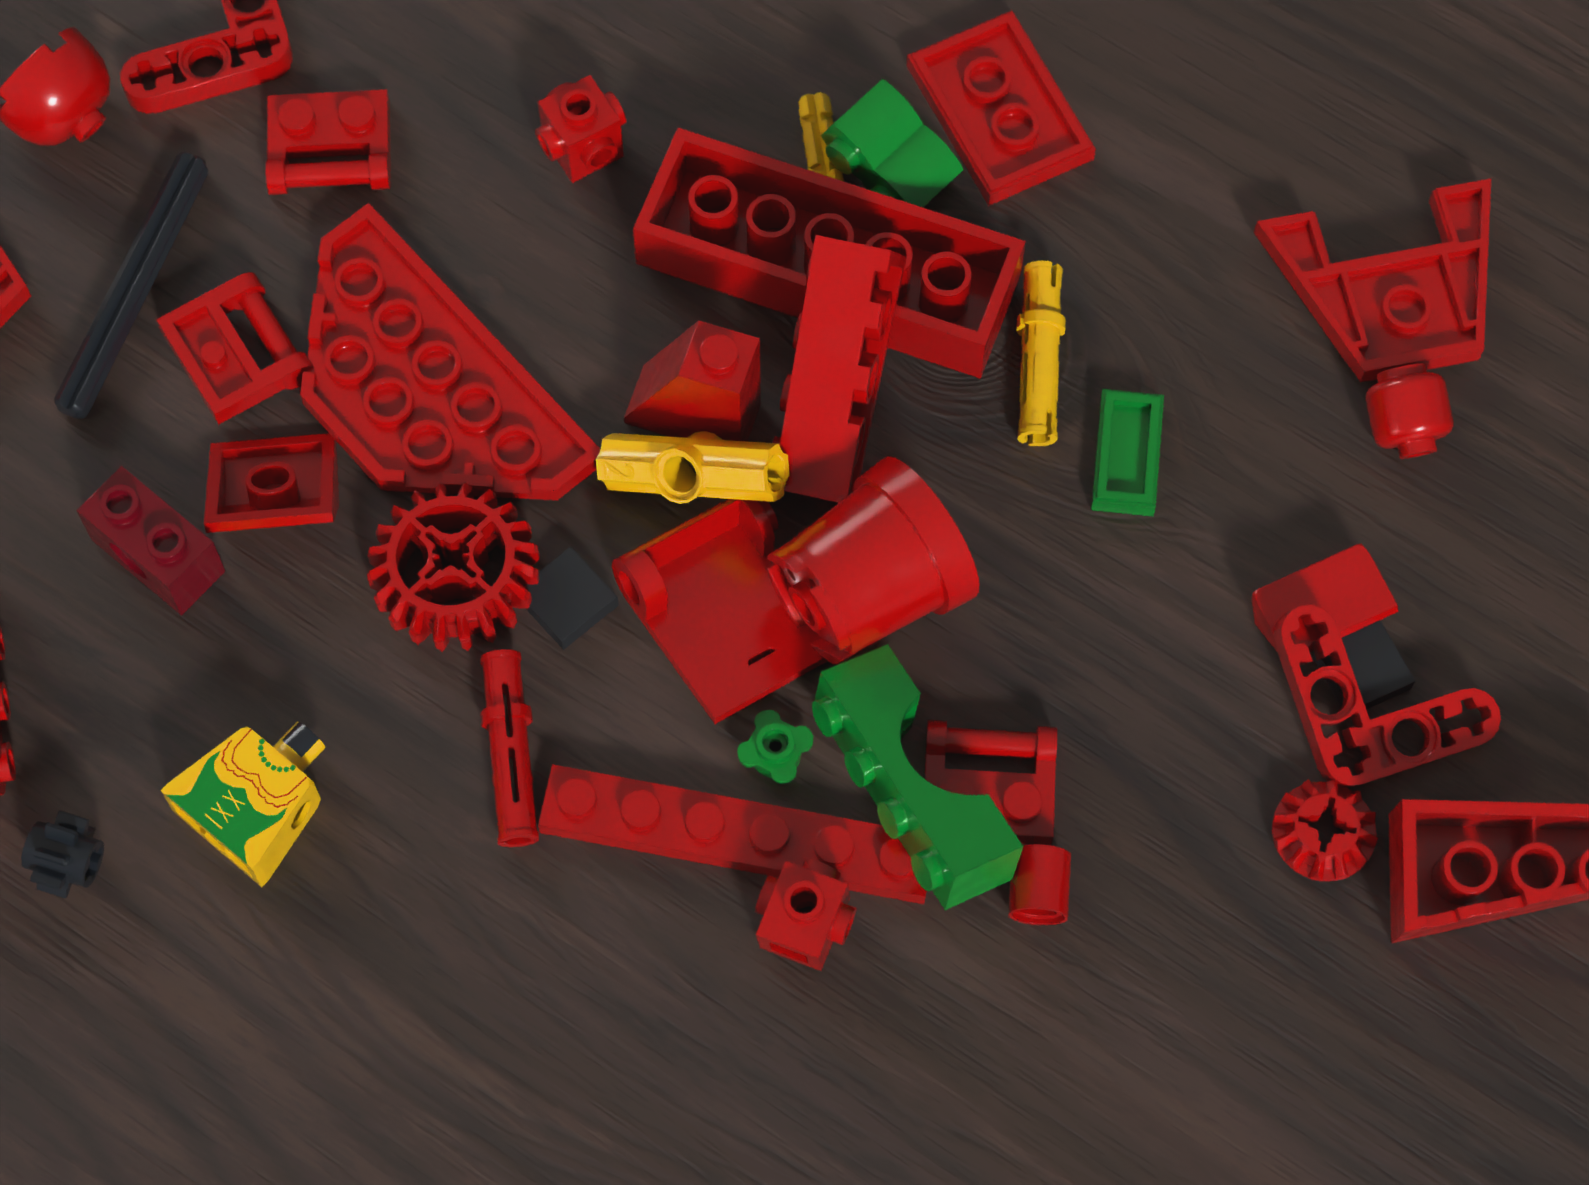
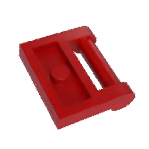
(328, 127)
(218, 357)
(1022, 798)

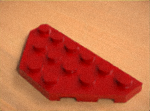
(422, 383)

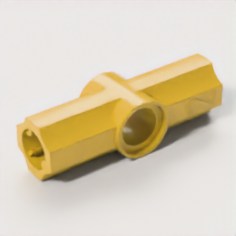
(722, 467)

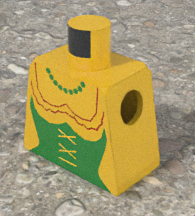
(250, 797)

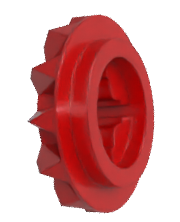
(1300, 845)

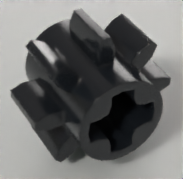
(62, 854)

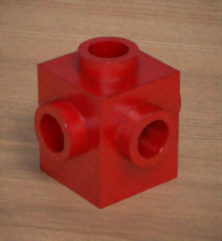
(581, 127)
(808, 935)

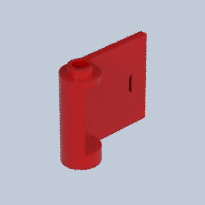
(714, 607)

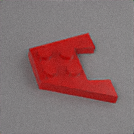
(1398, 304)

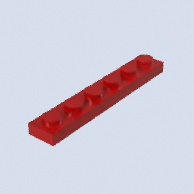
(723, 831)

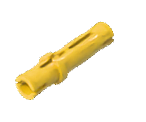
(1040, 330)

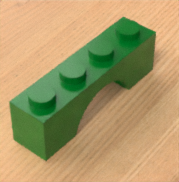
(953, 839)

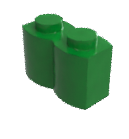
(890, 148)

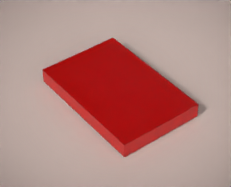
(1000, 107)

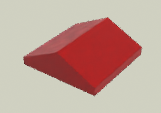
(271, 483)

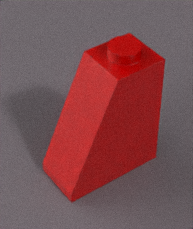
(700, 384)

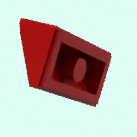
(1342, 584)

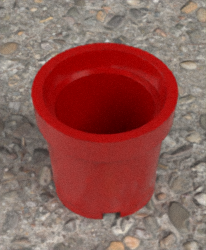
(874, 563)

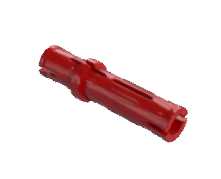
(504, 676)

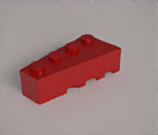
(837, 364)
(1482, 862)

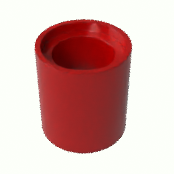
(1041, 886)

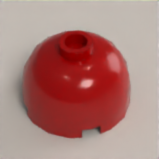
(57, 93)

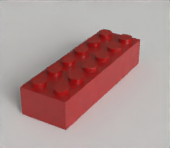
(752, 227)

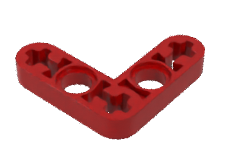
(244, 34)
(1368, 734)

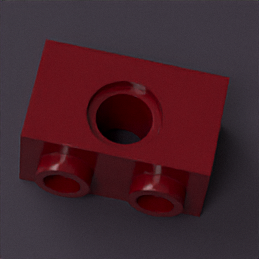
(151, 540)

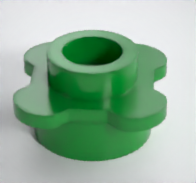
(776, 765)

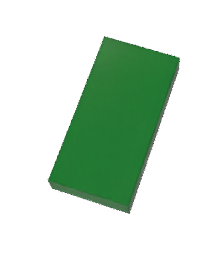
(1127, 452)

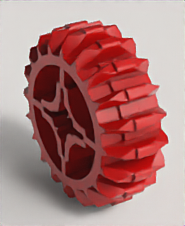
(482, 529)

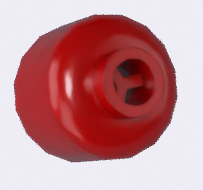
(1409, 410)

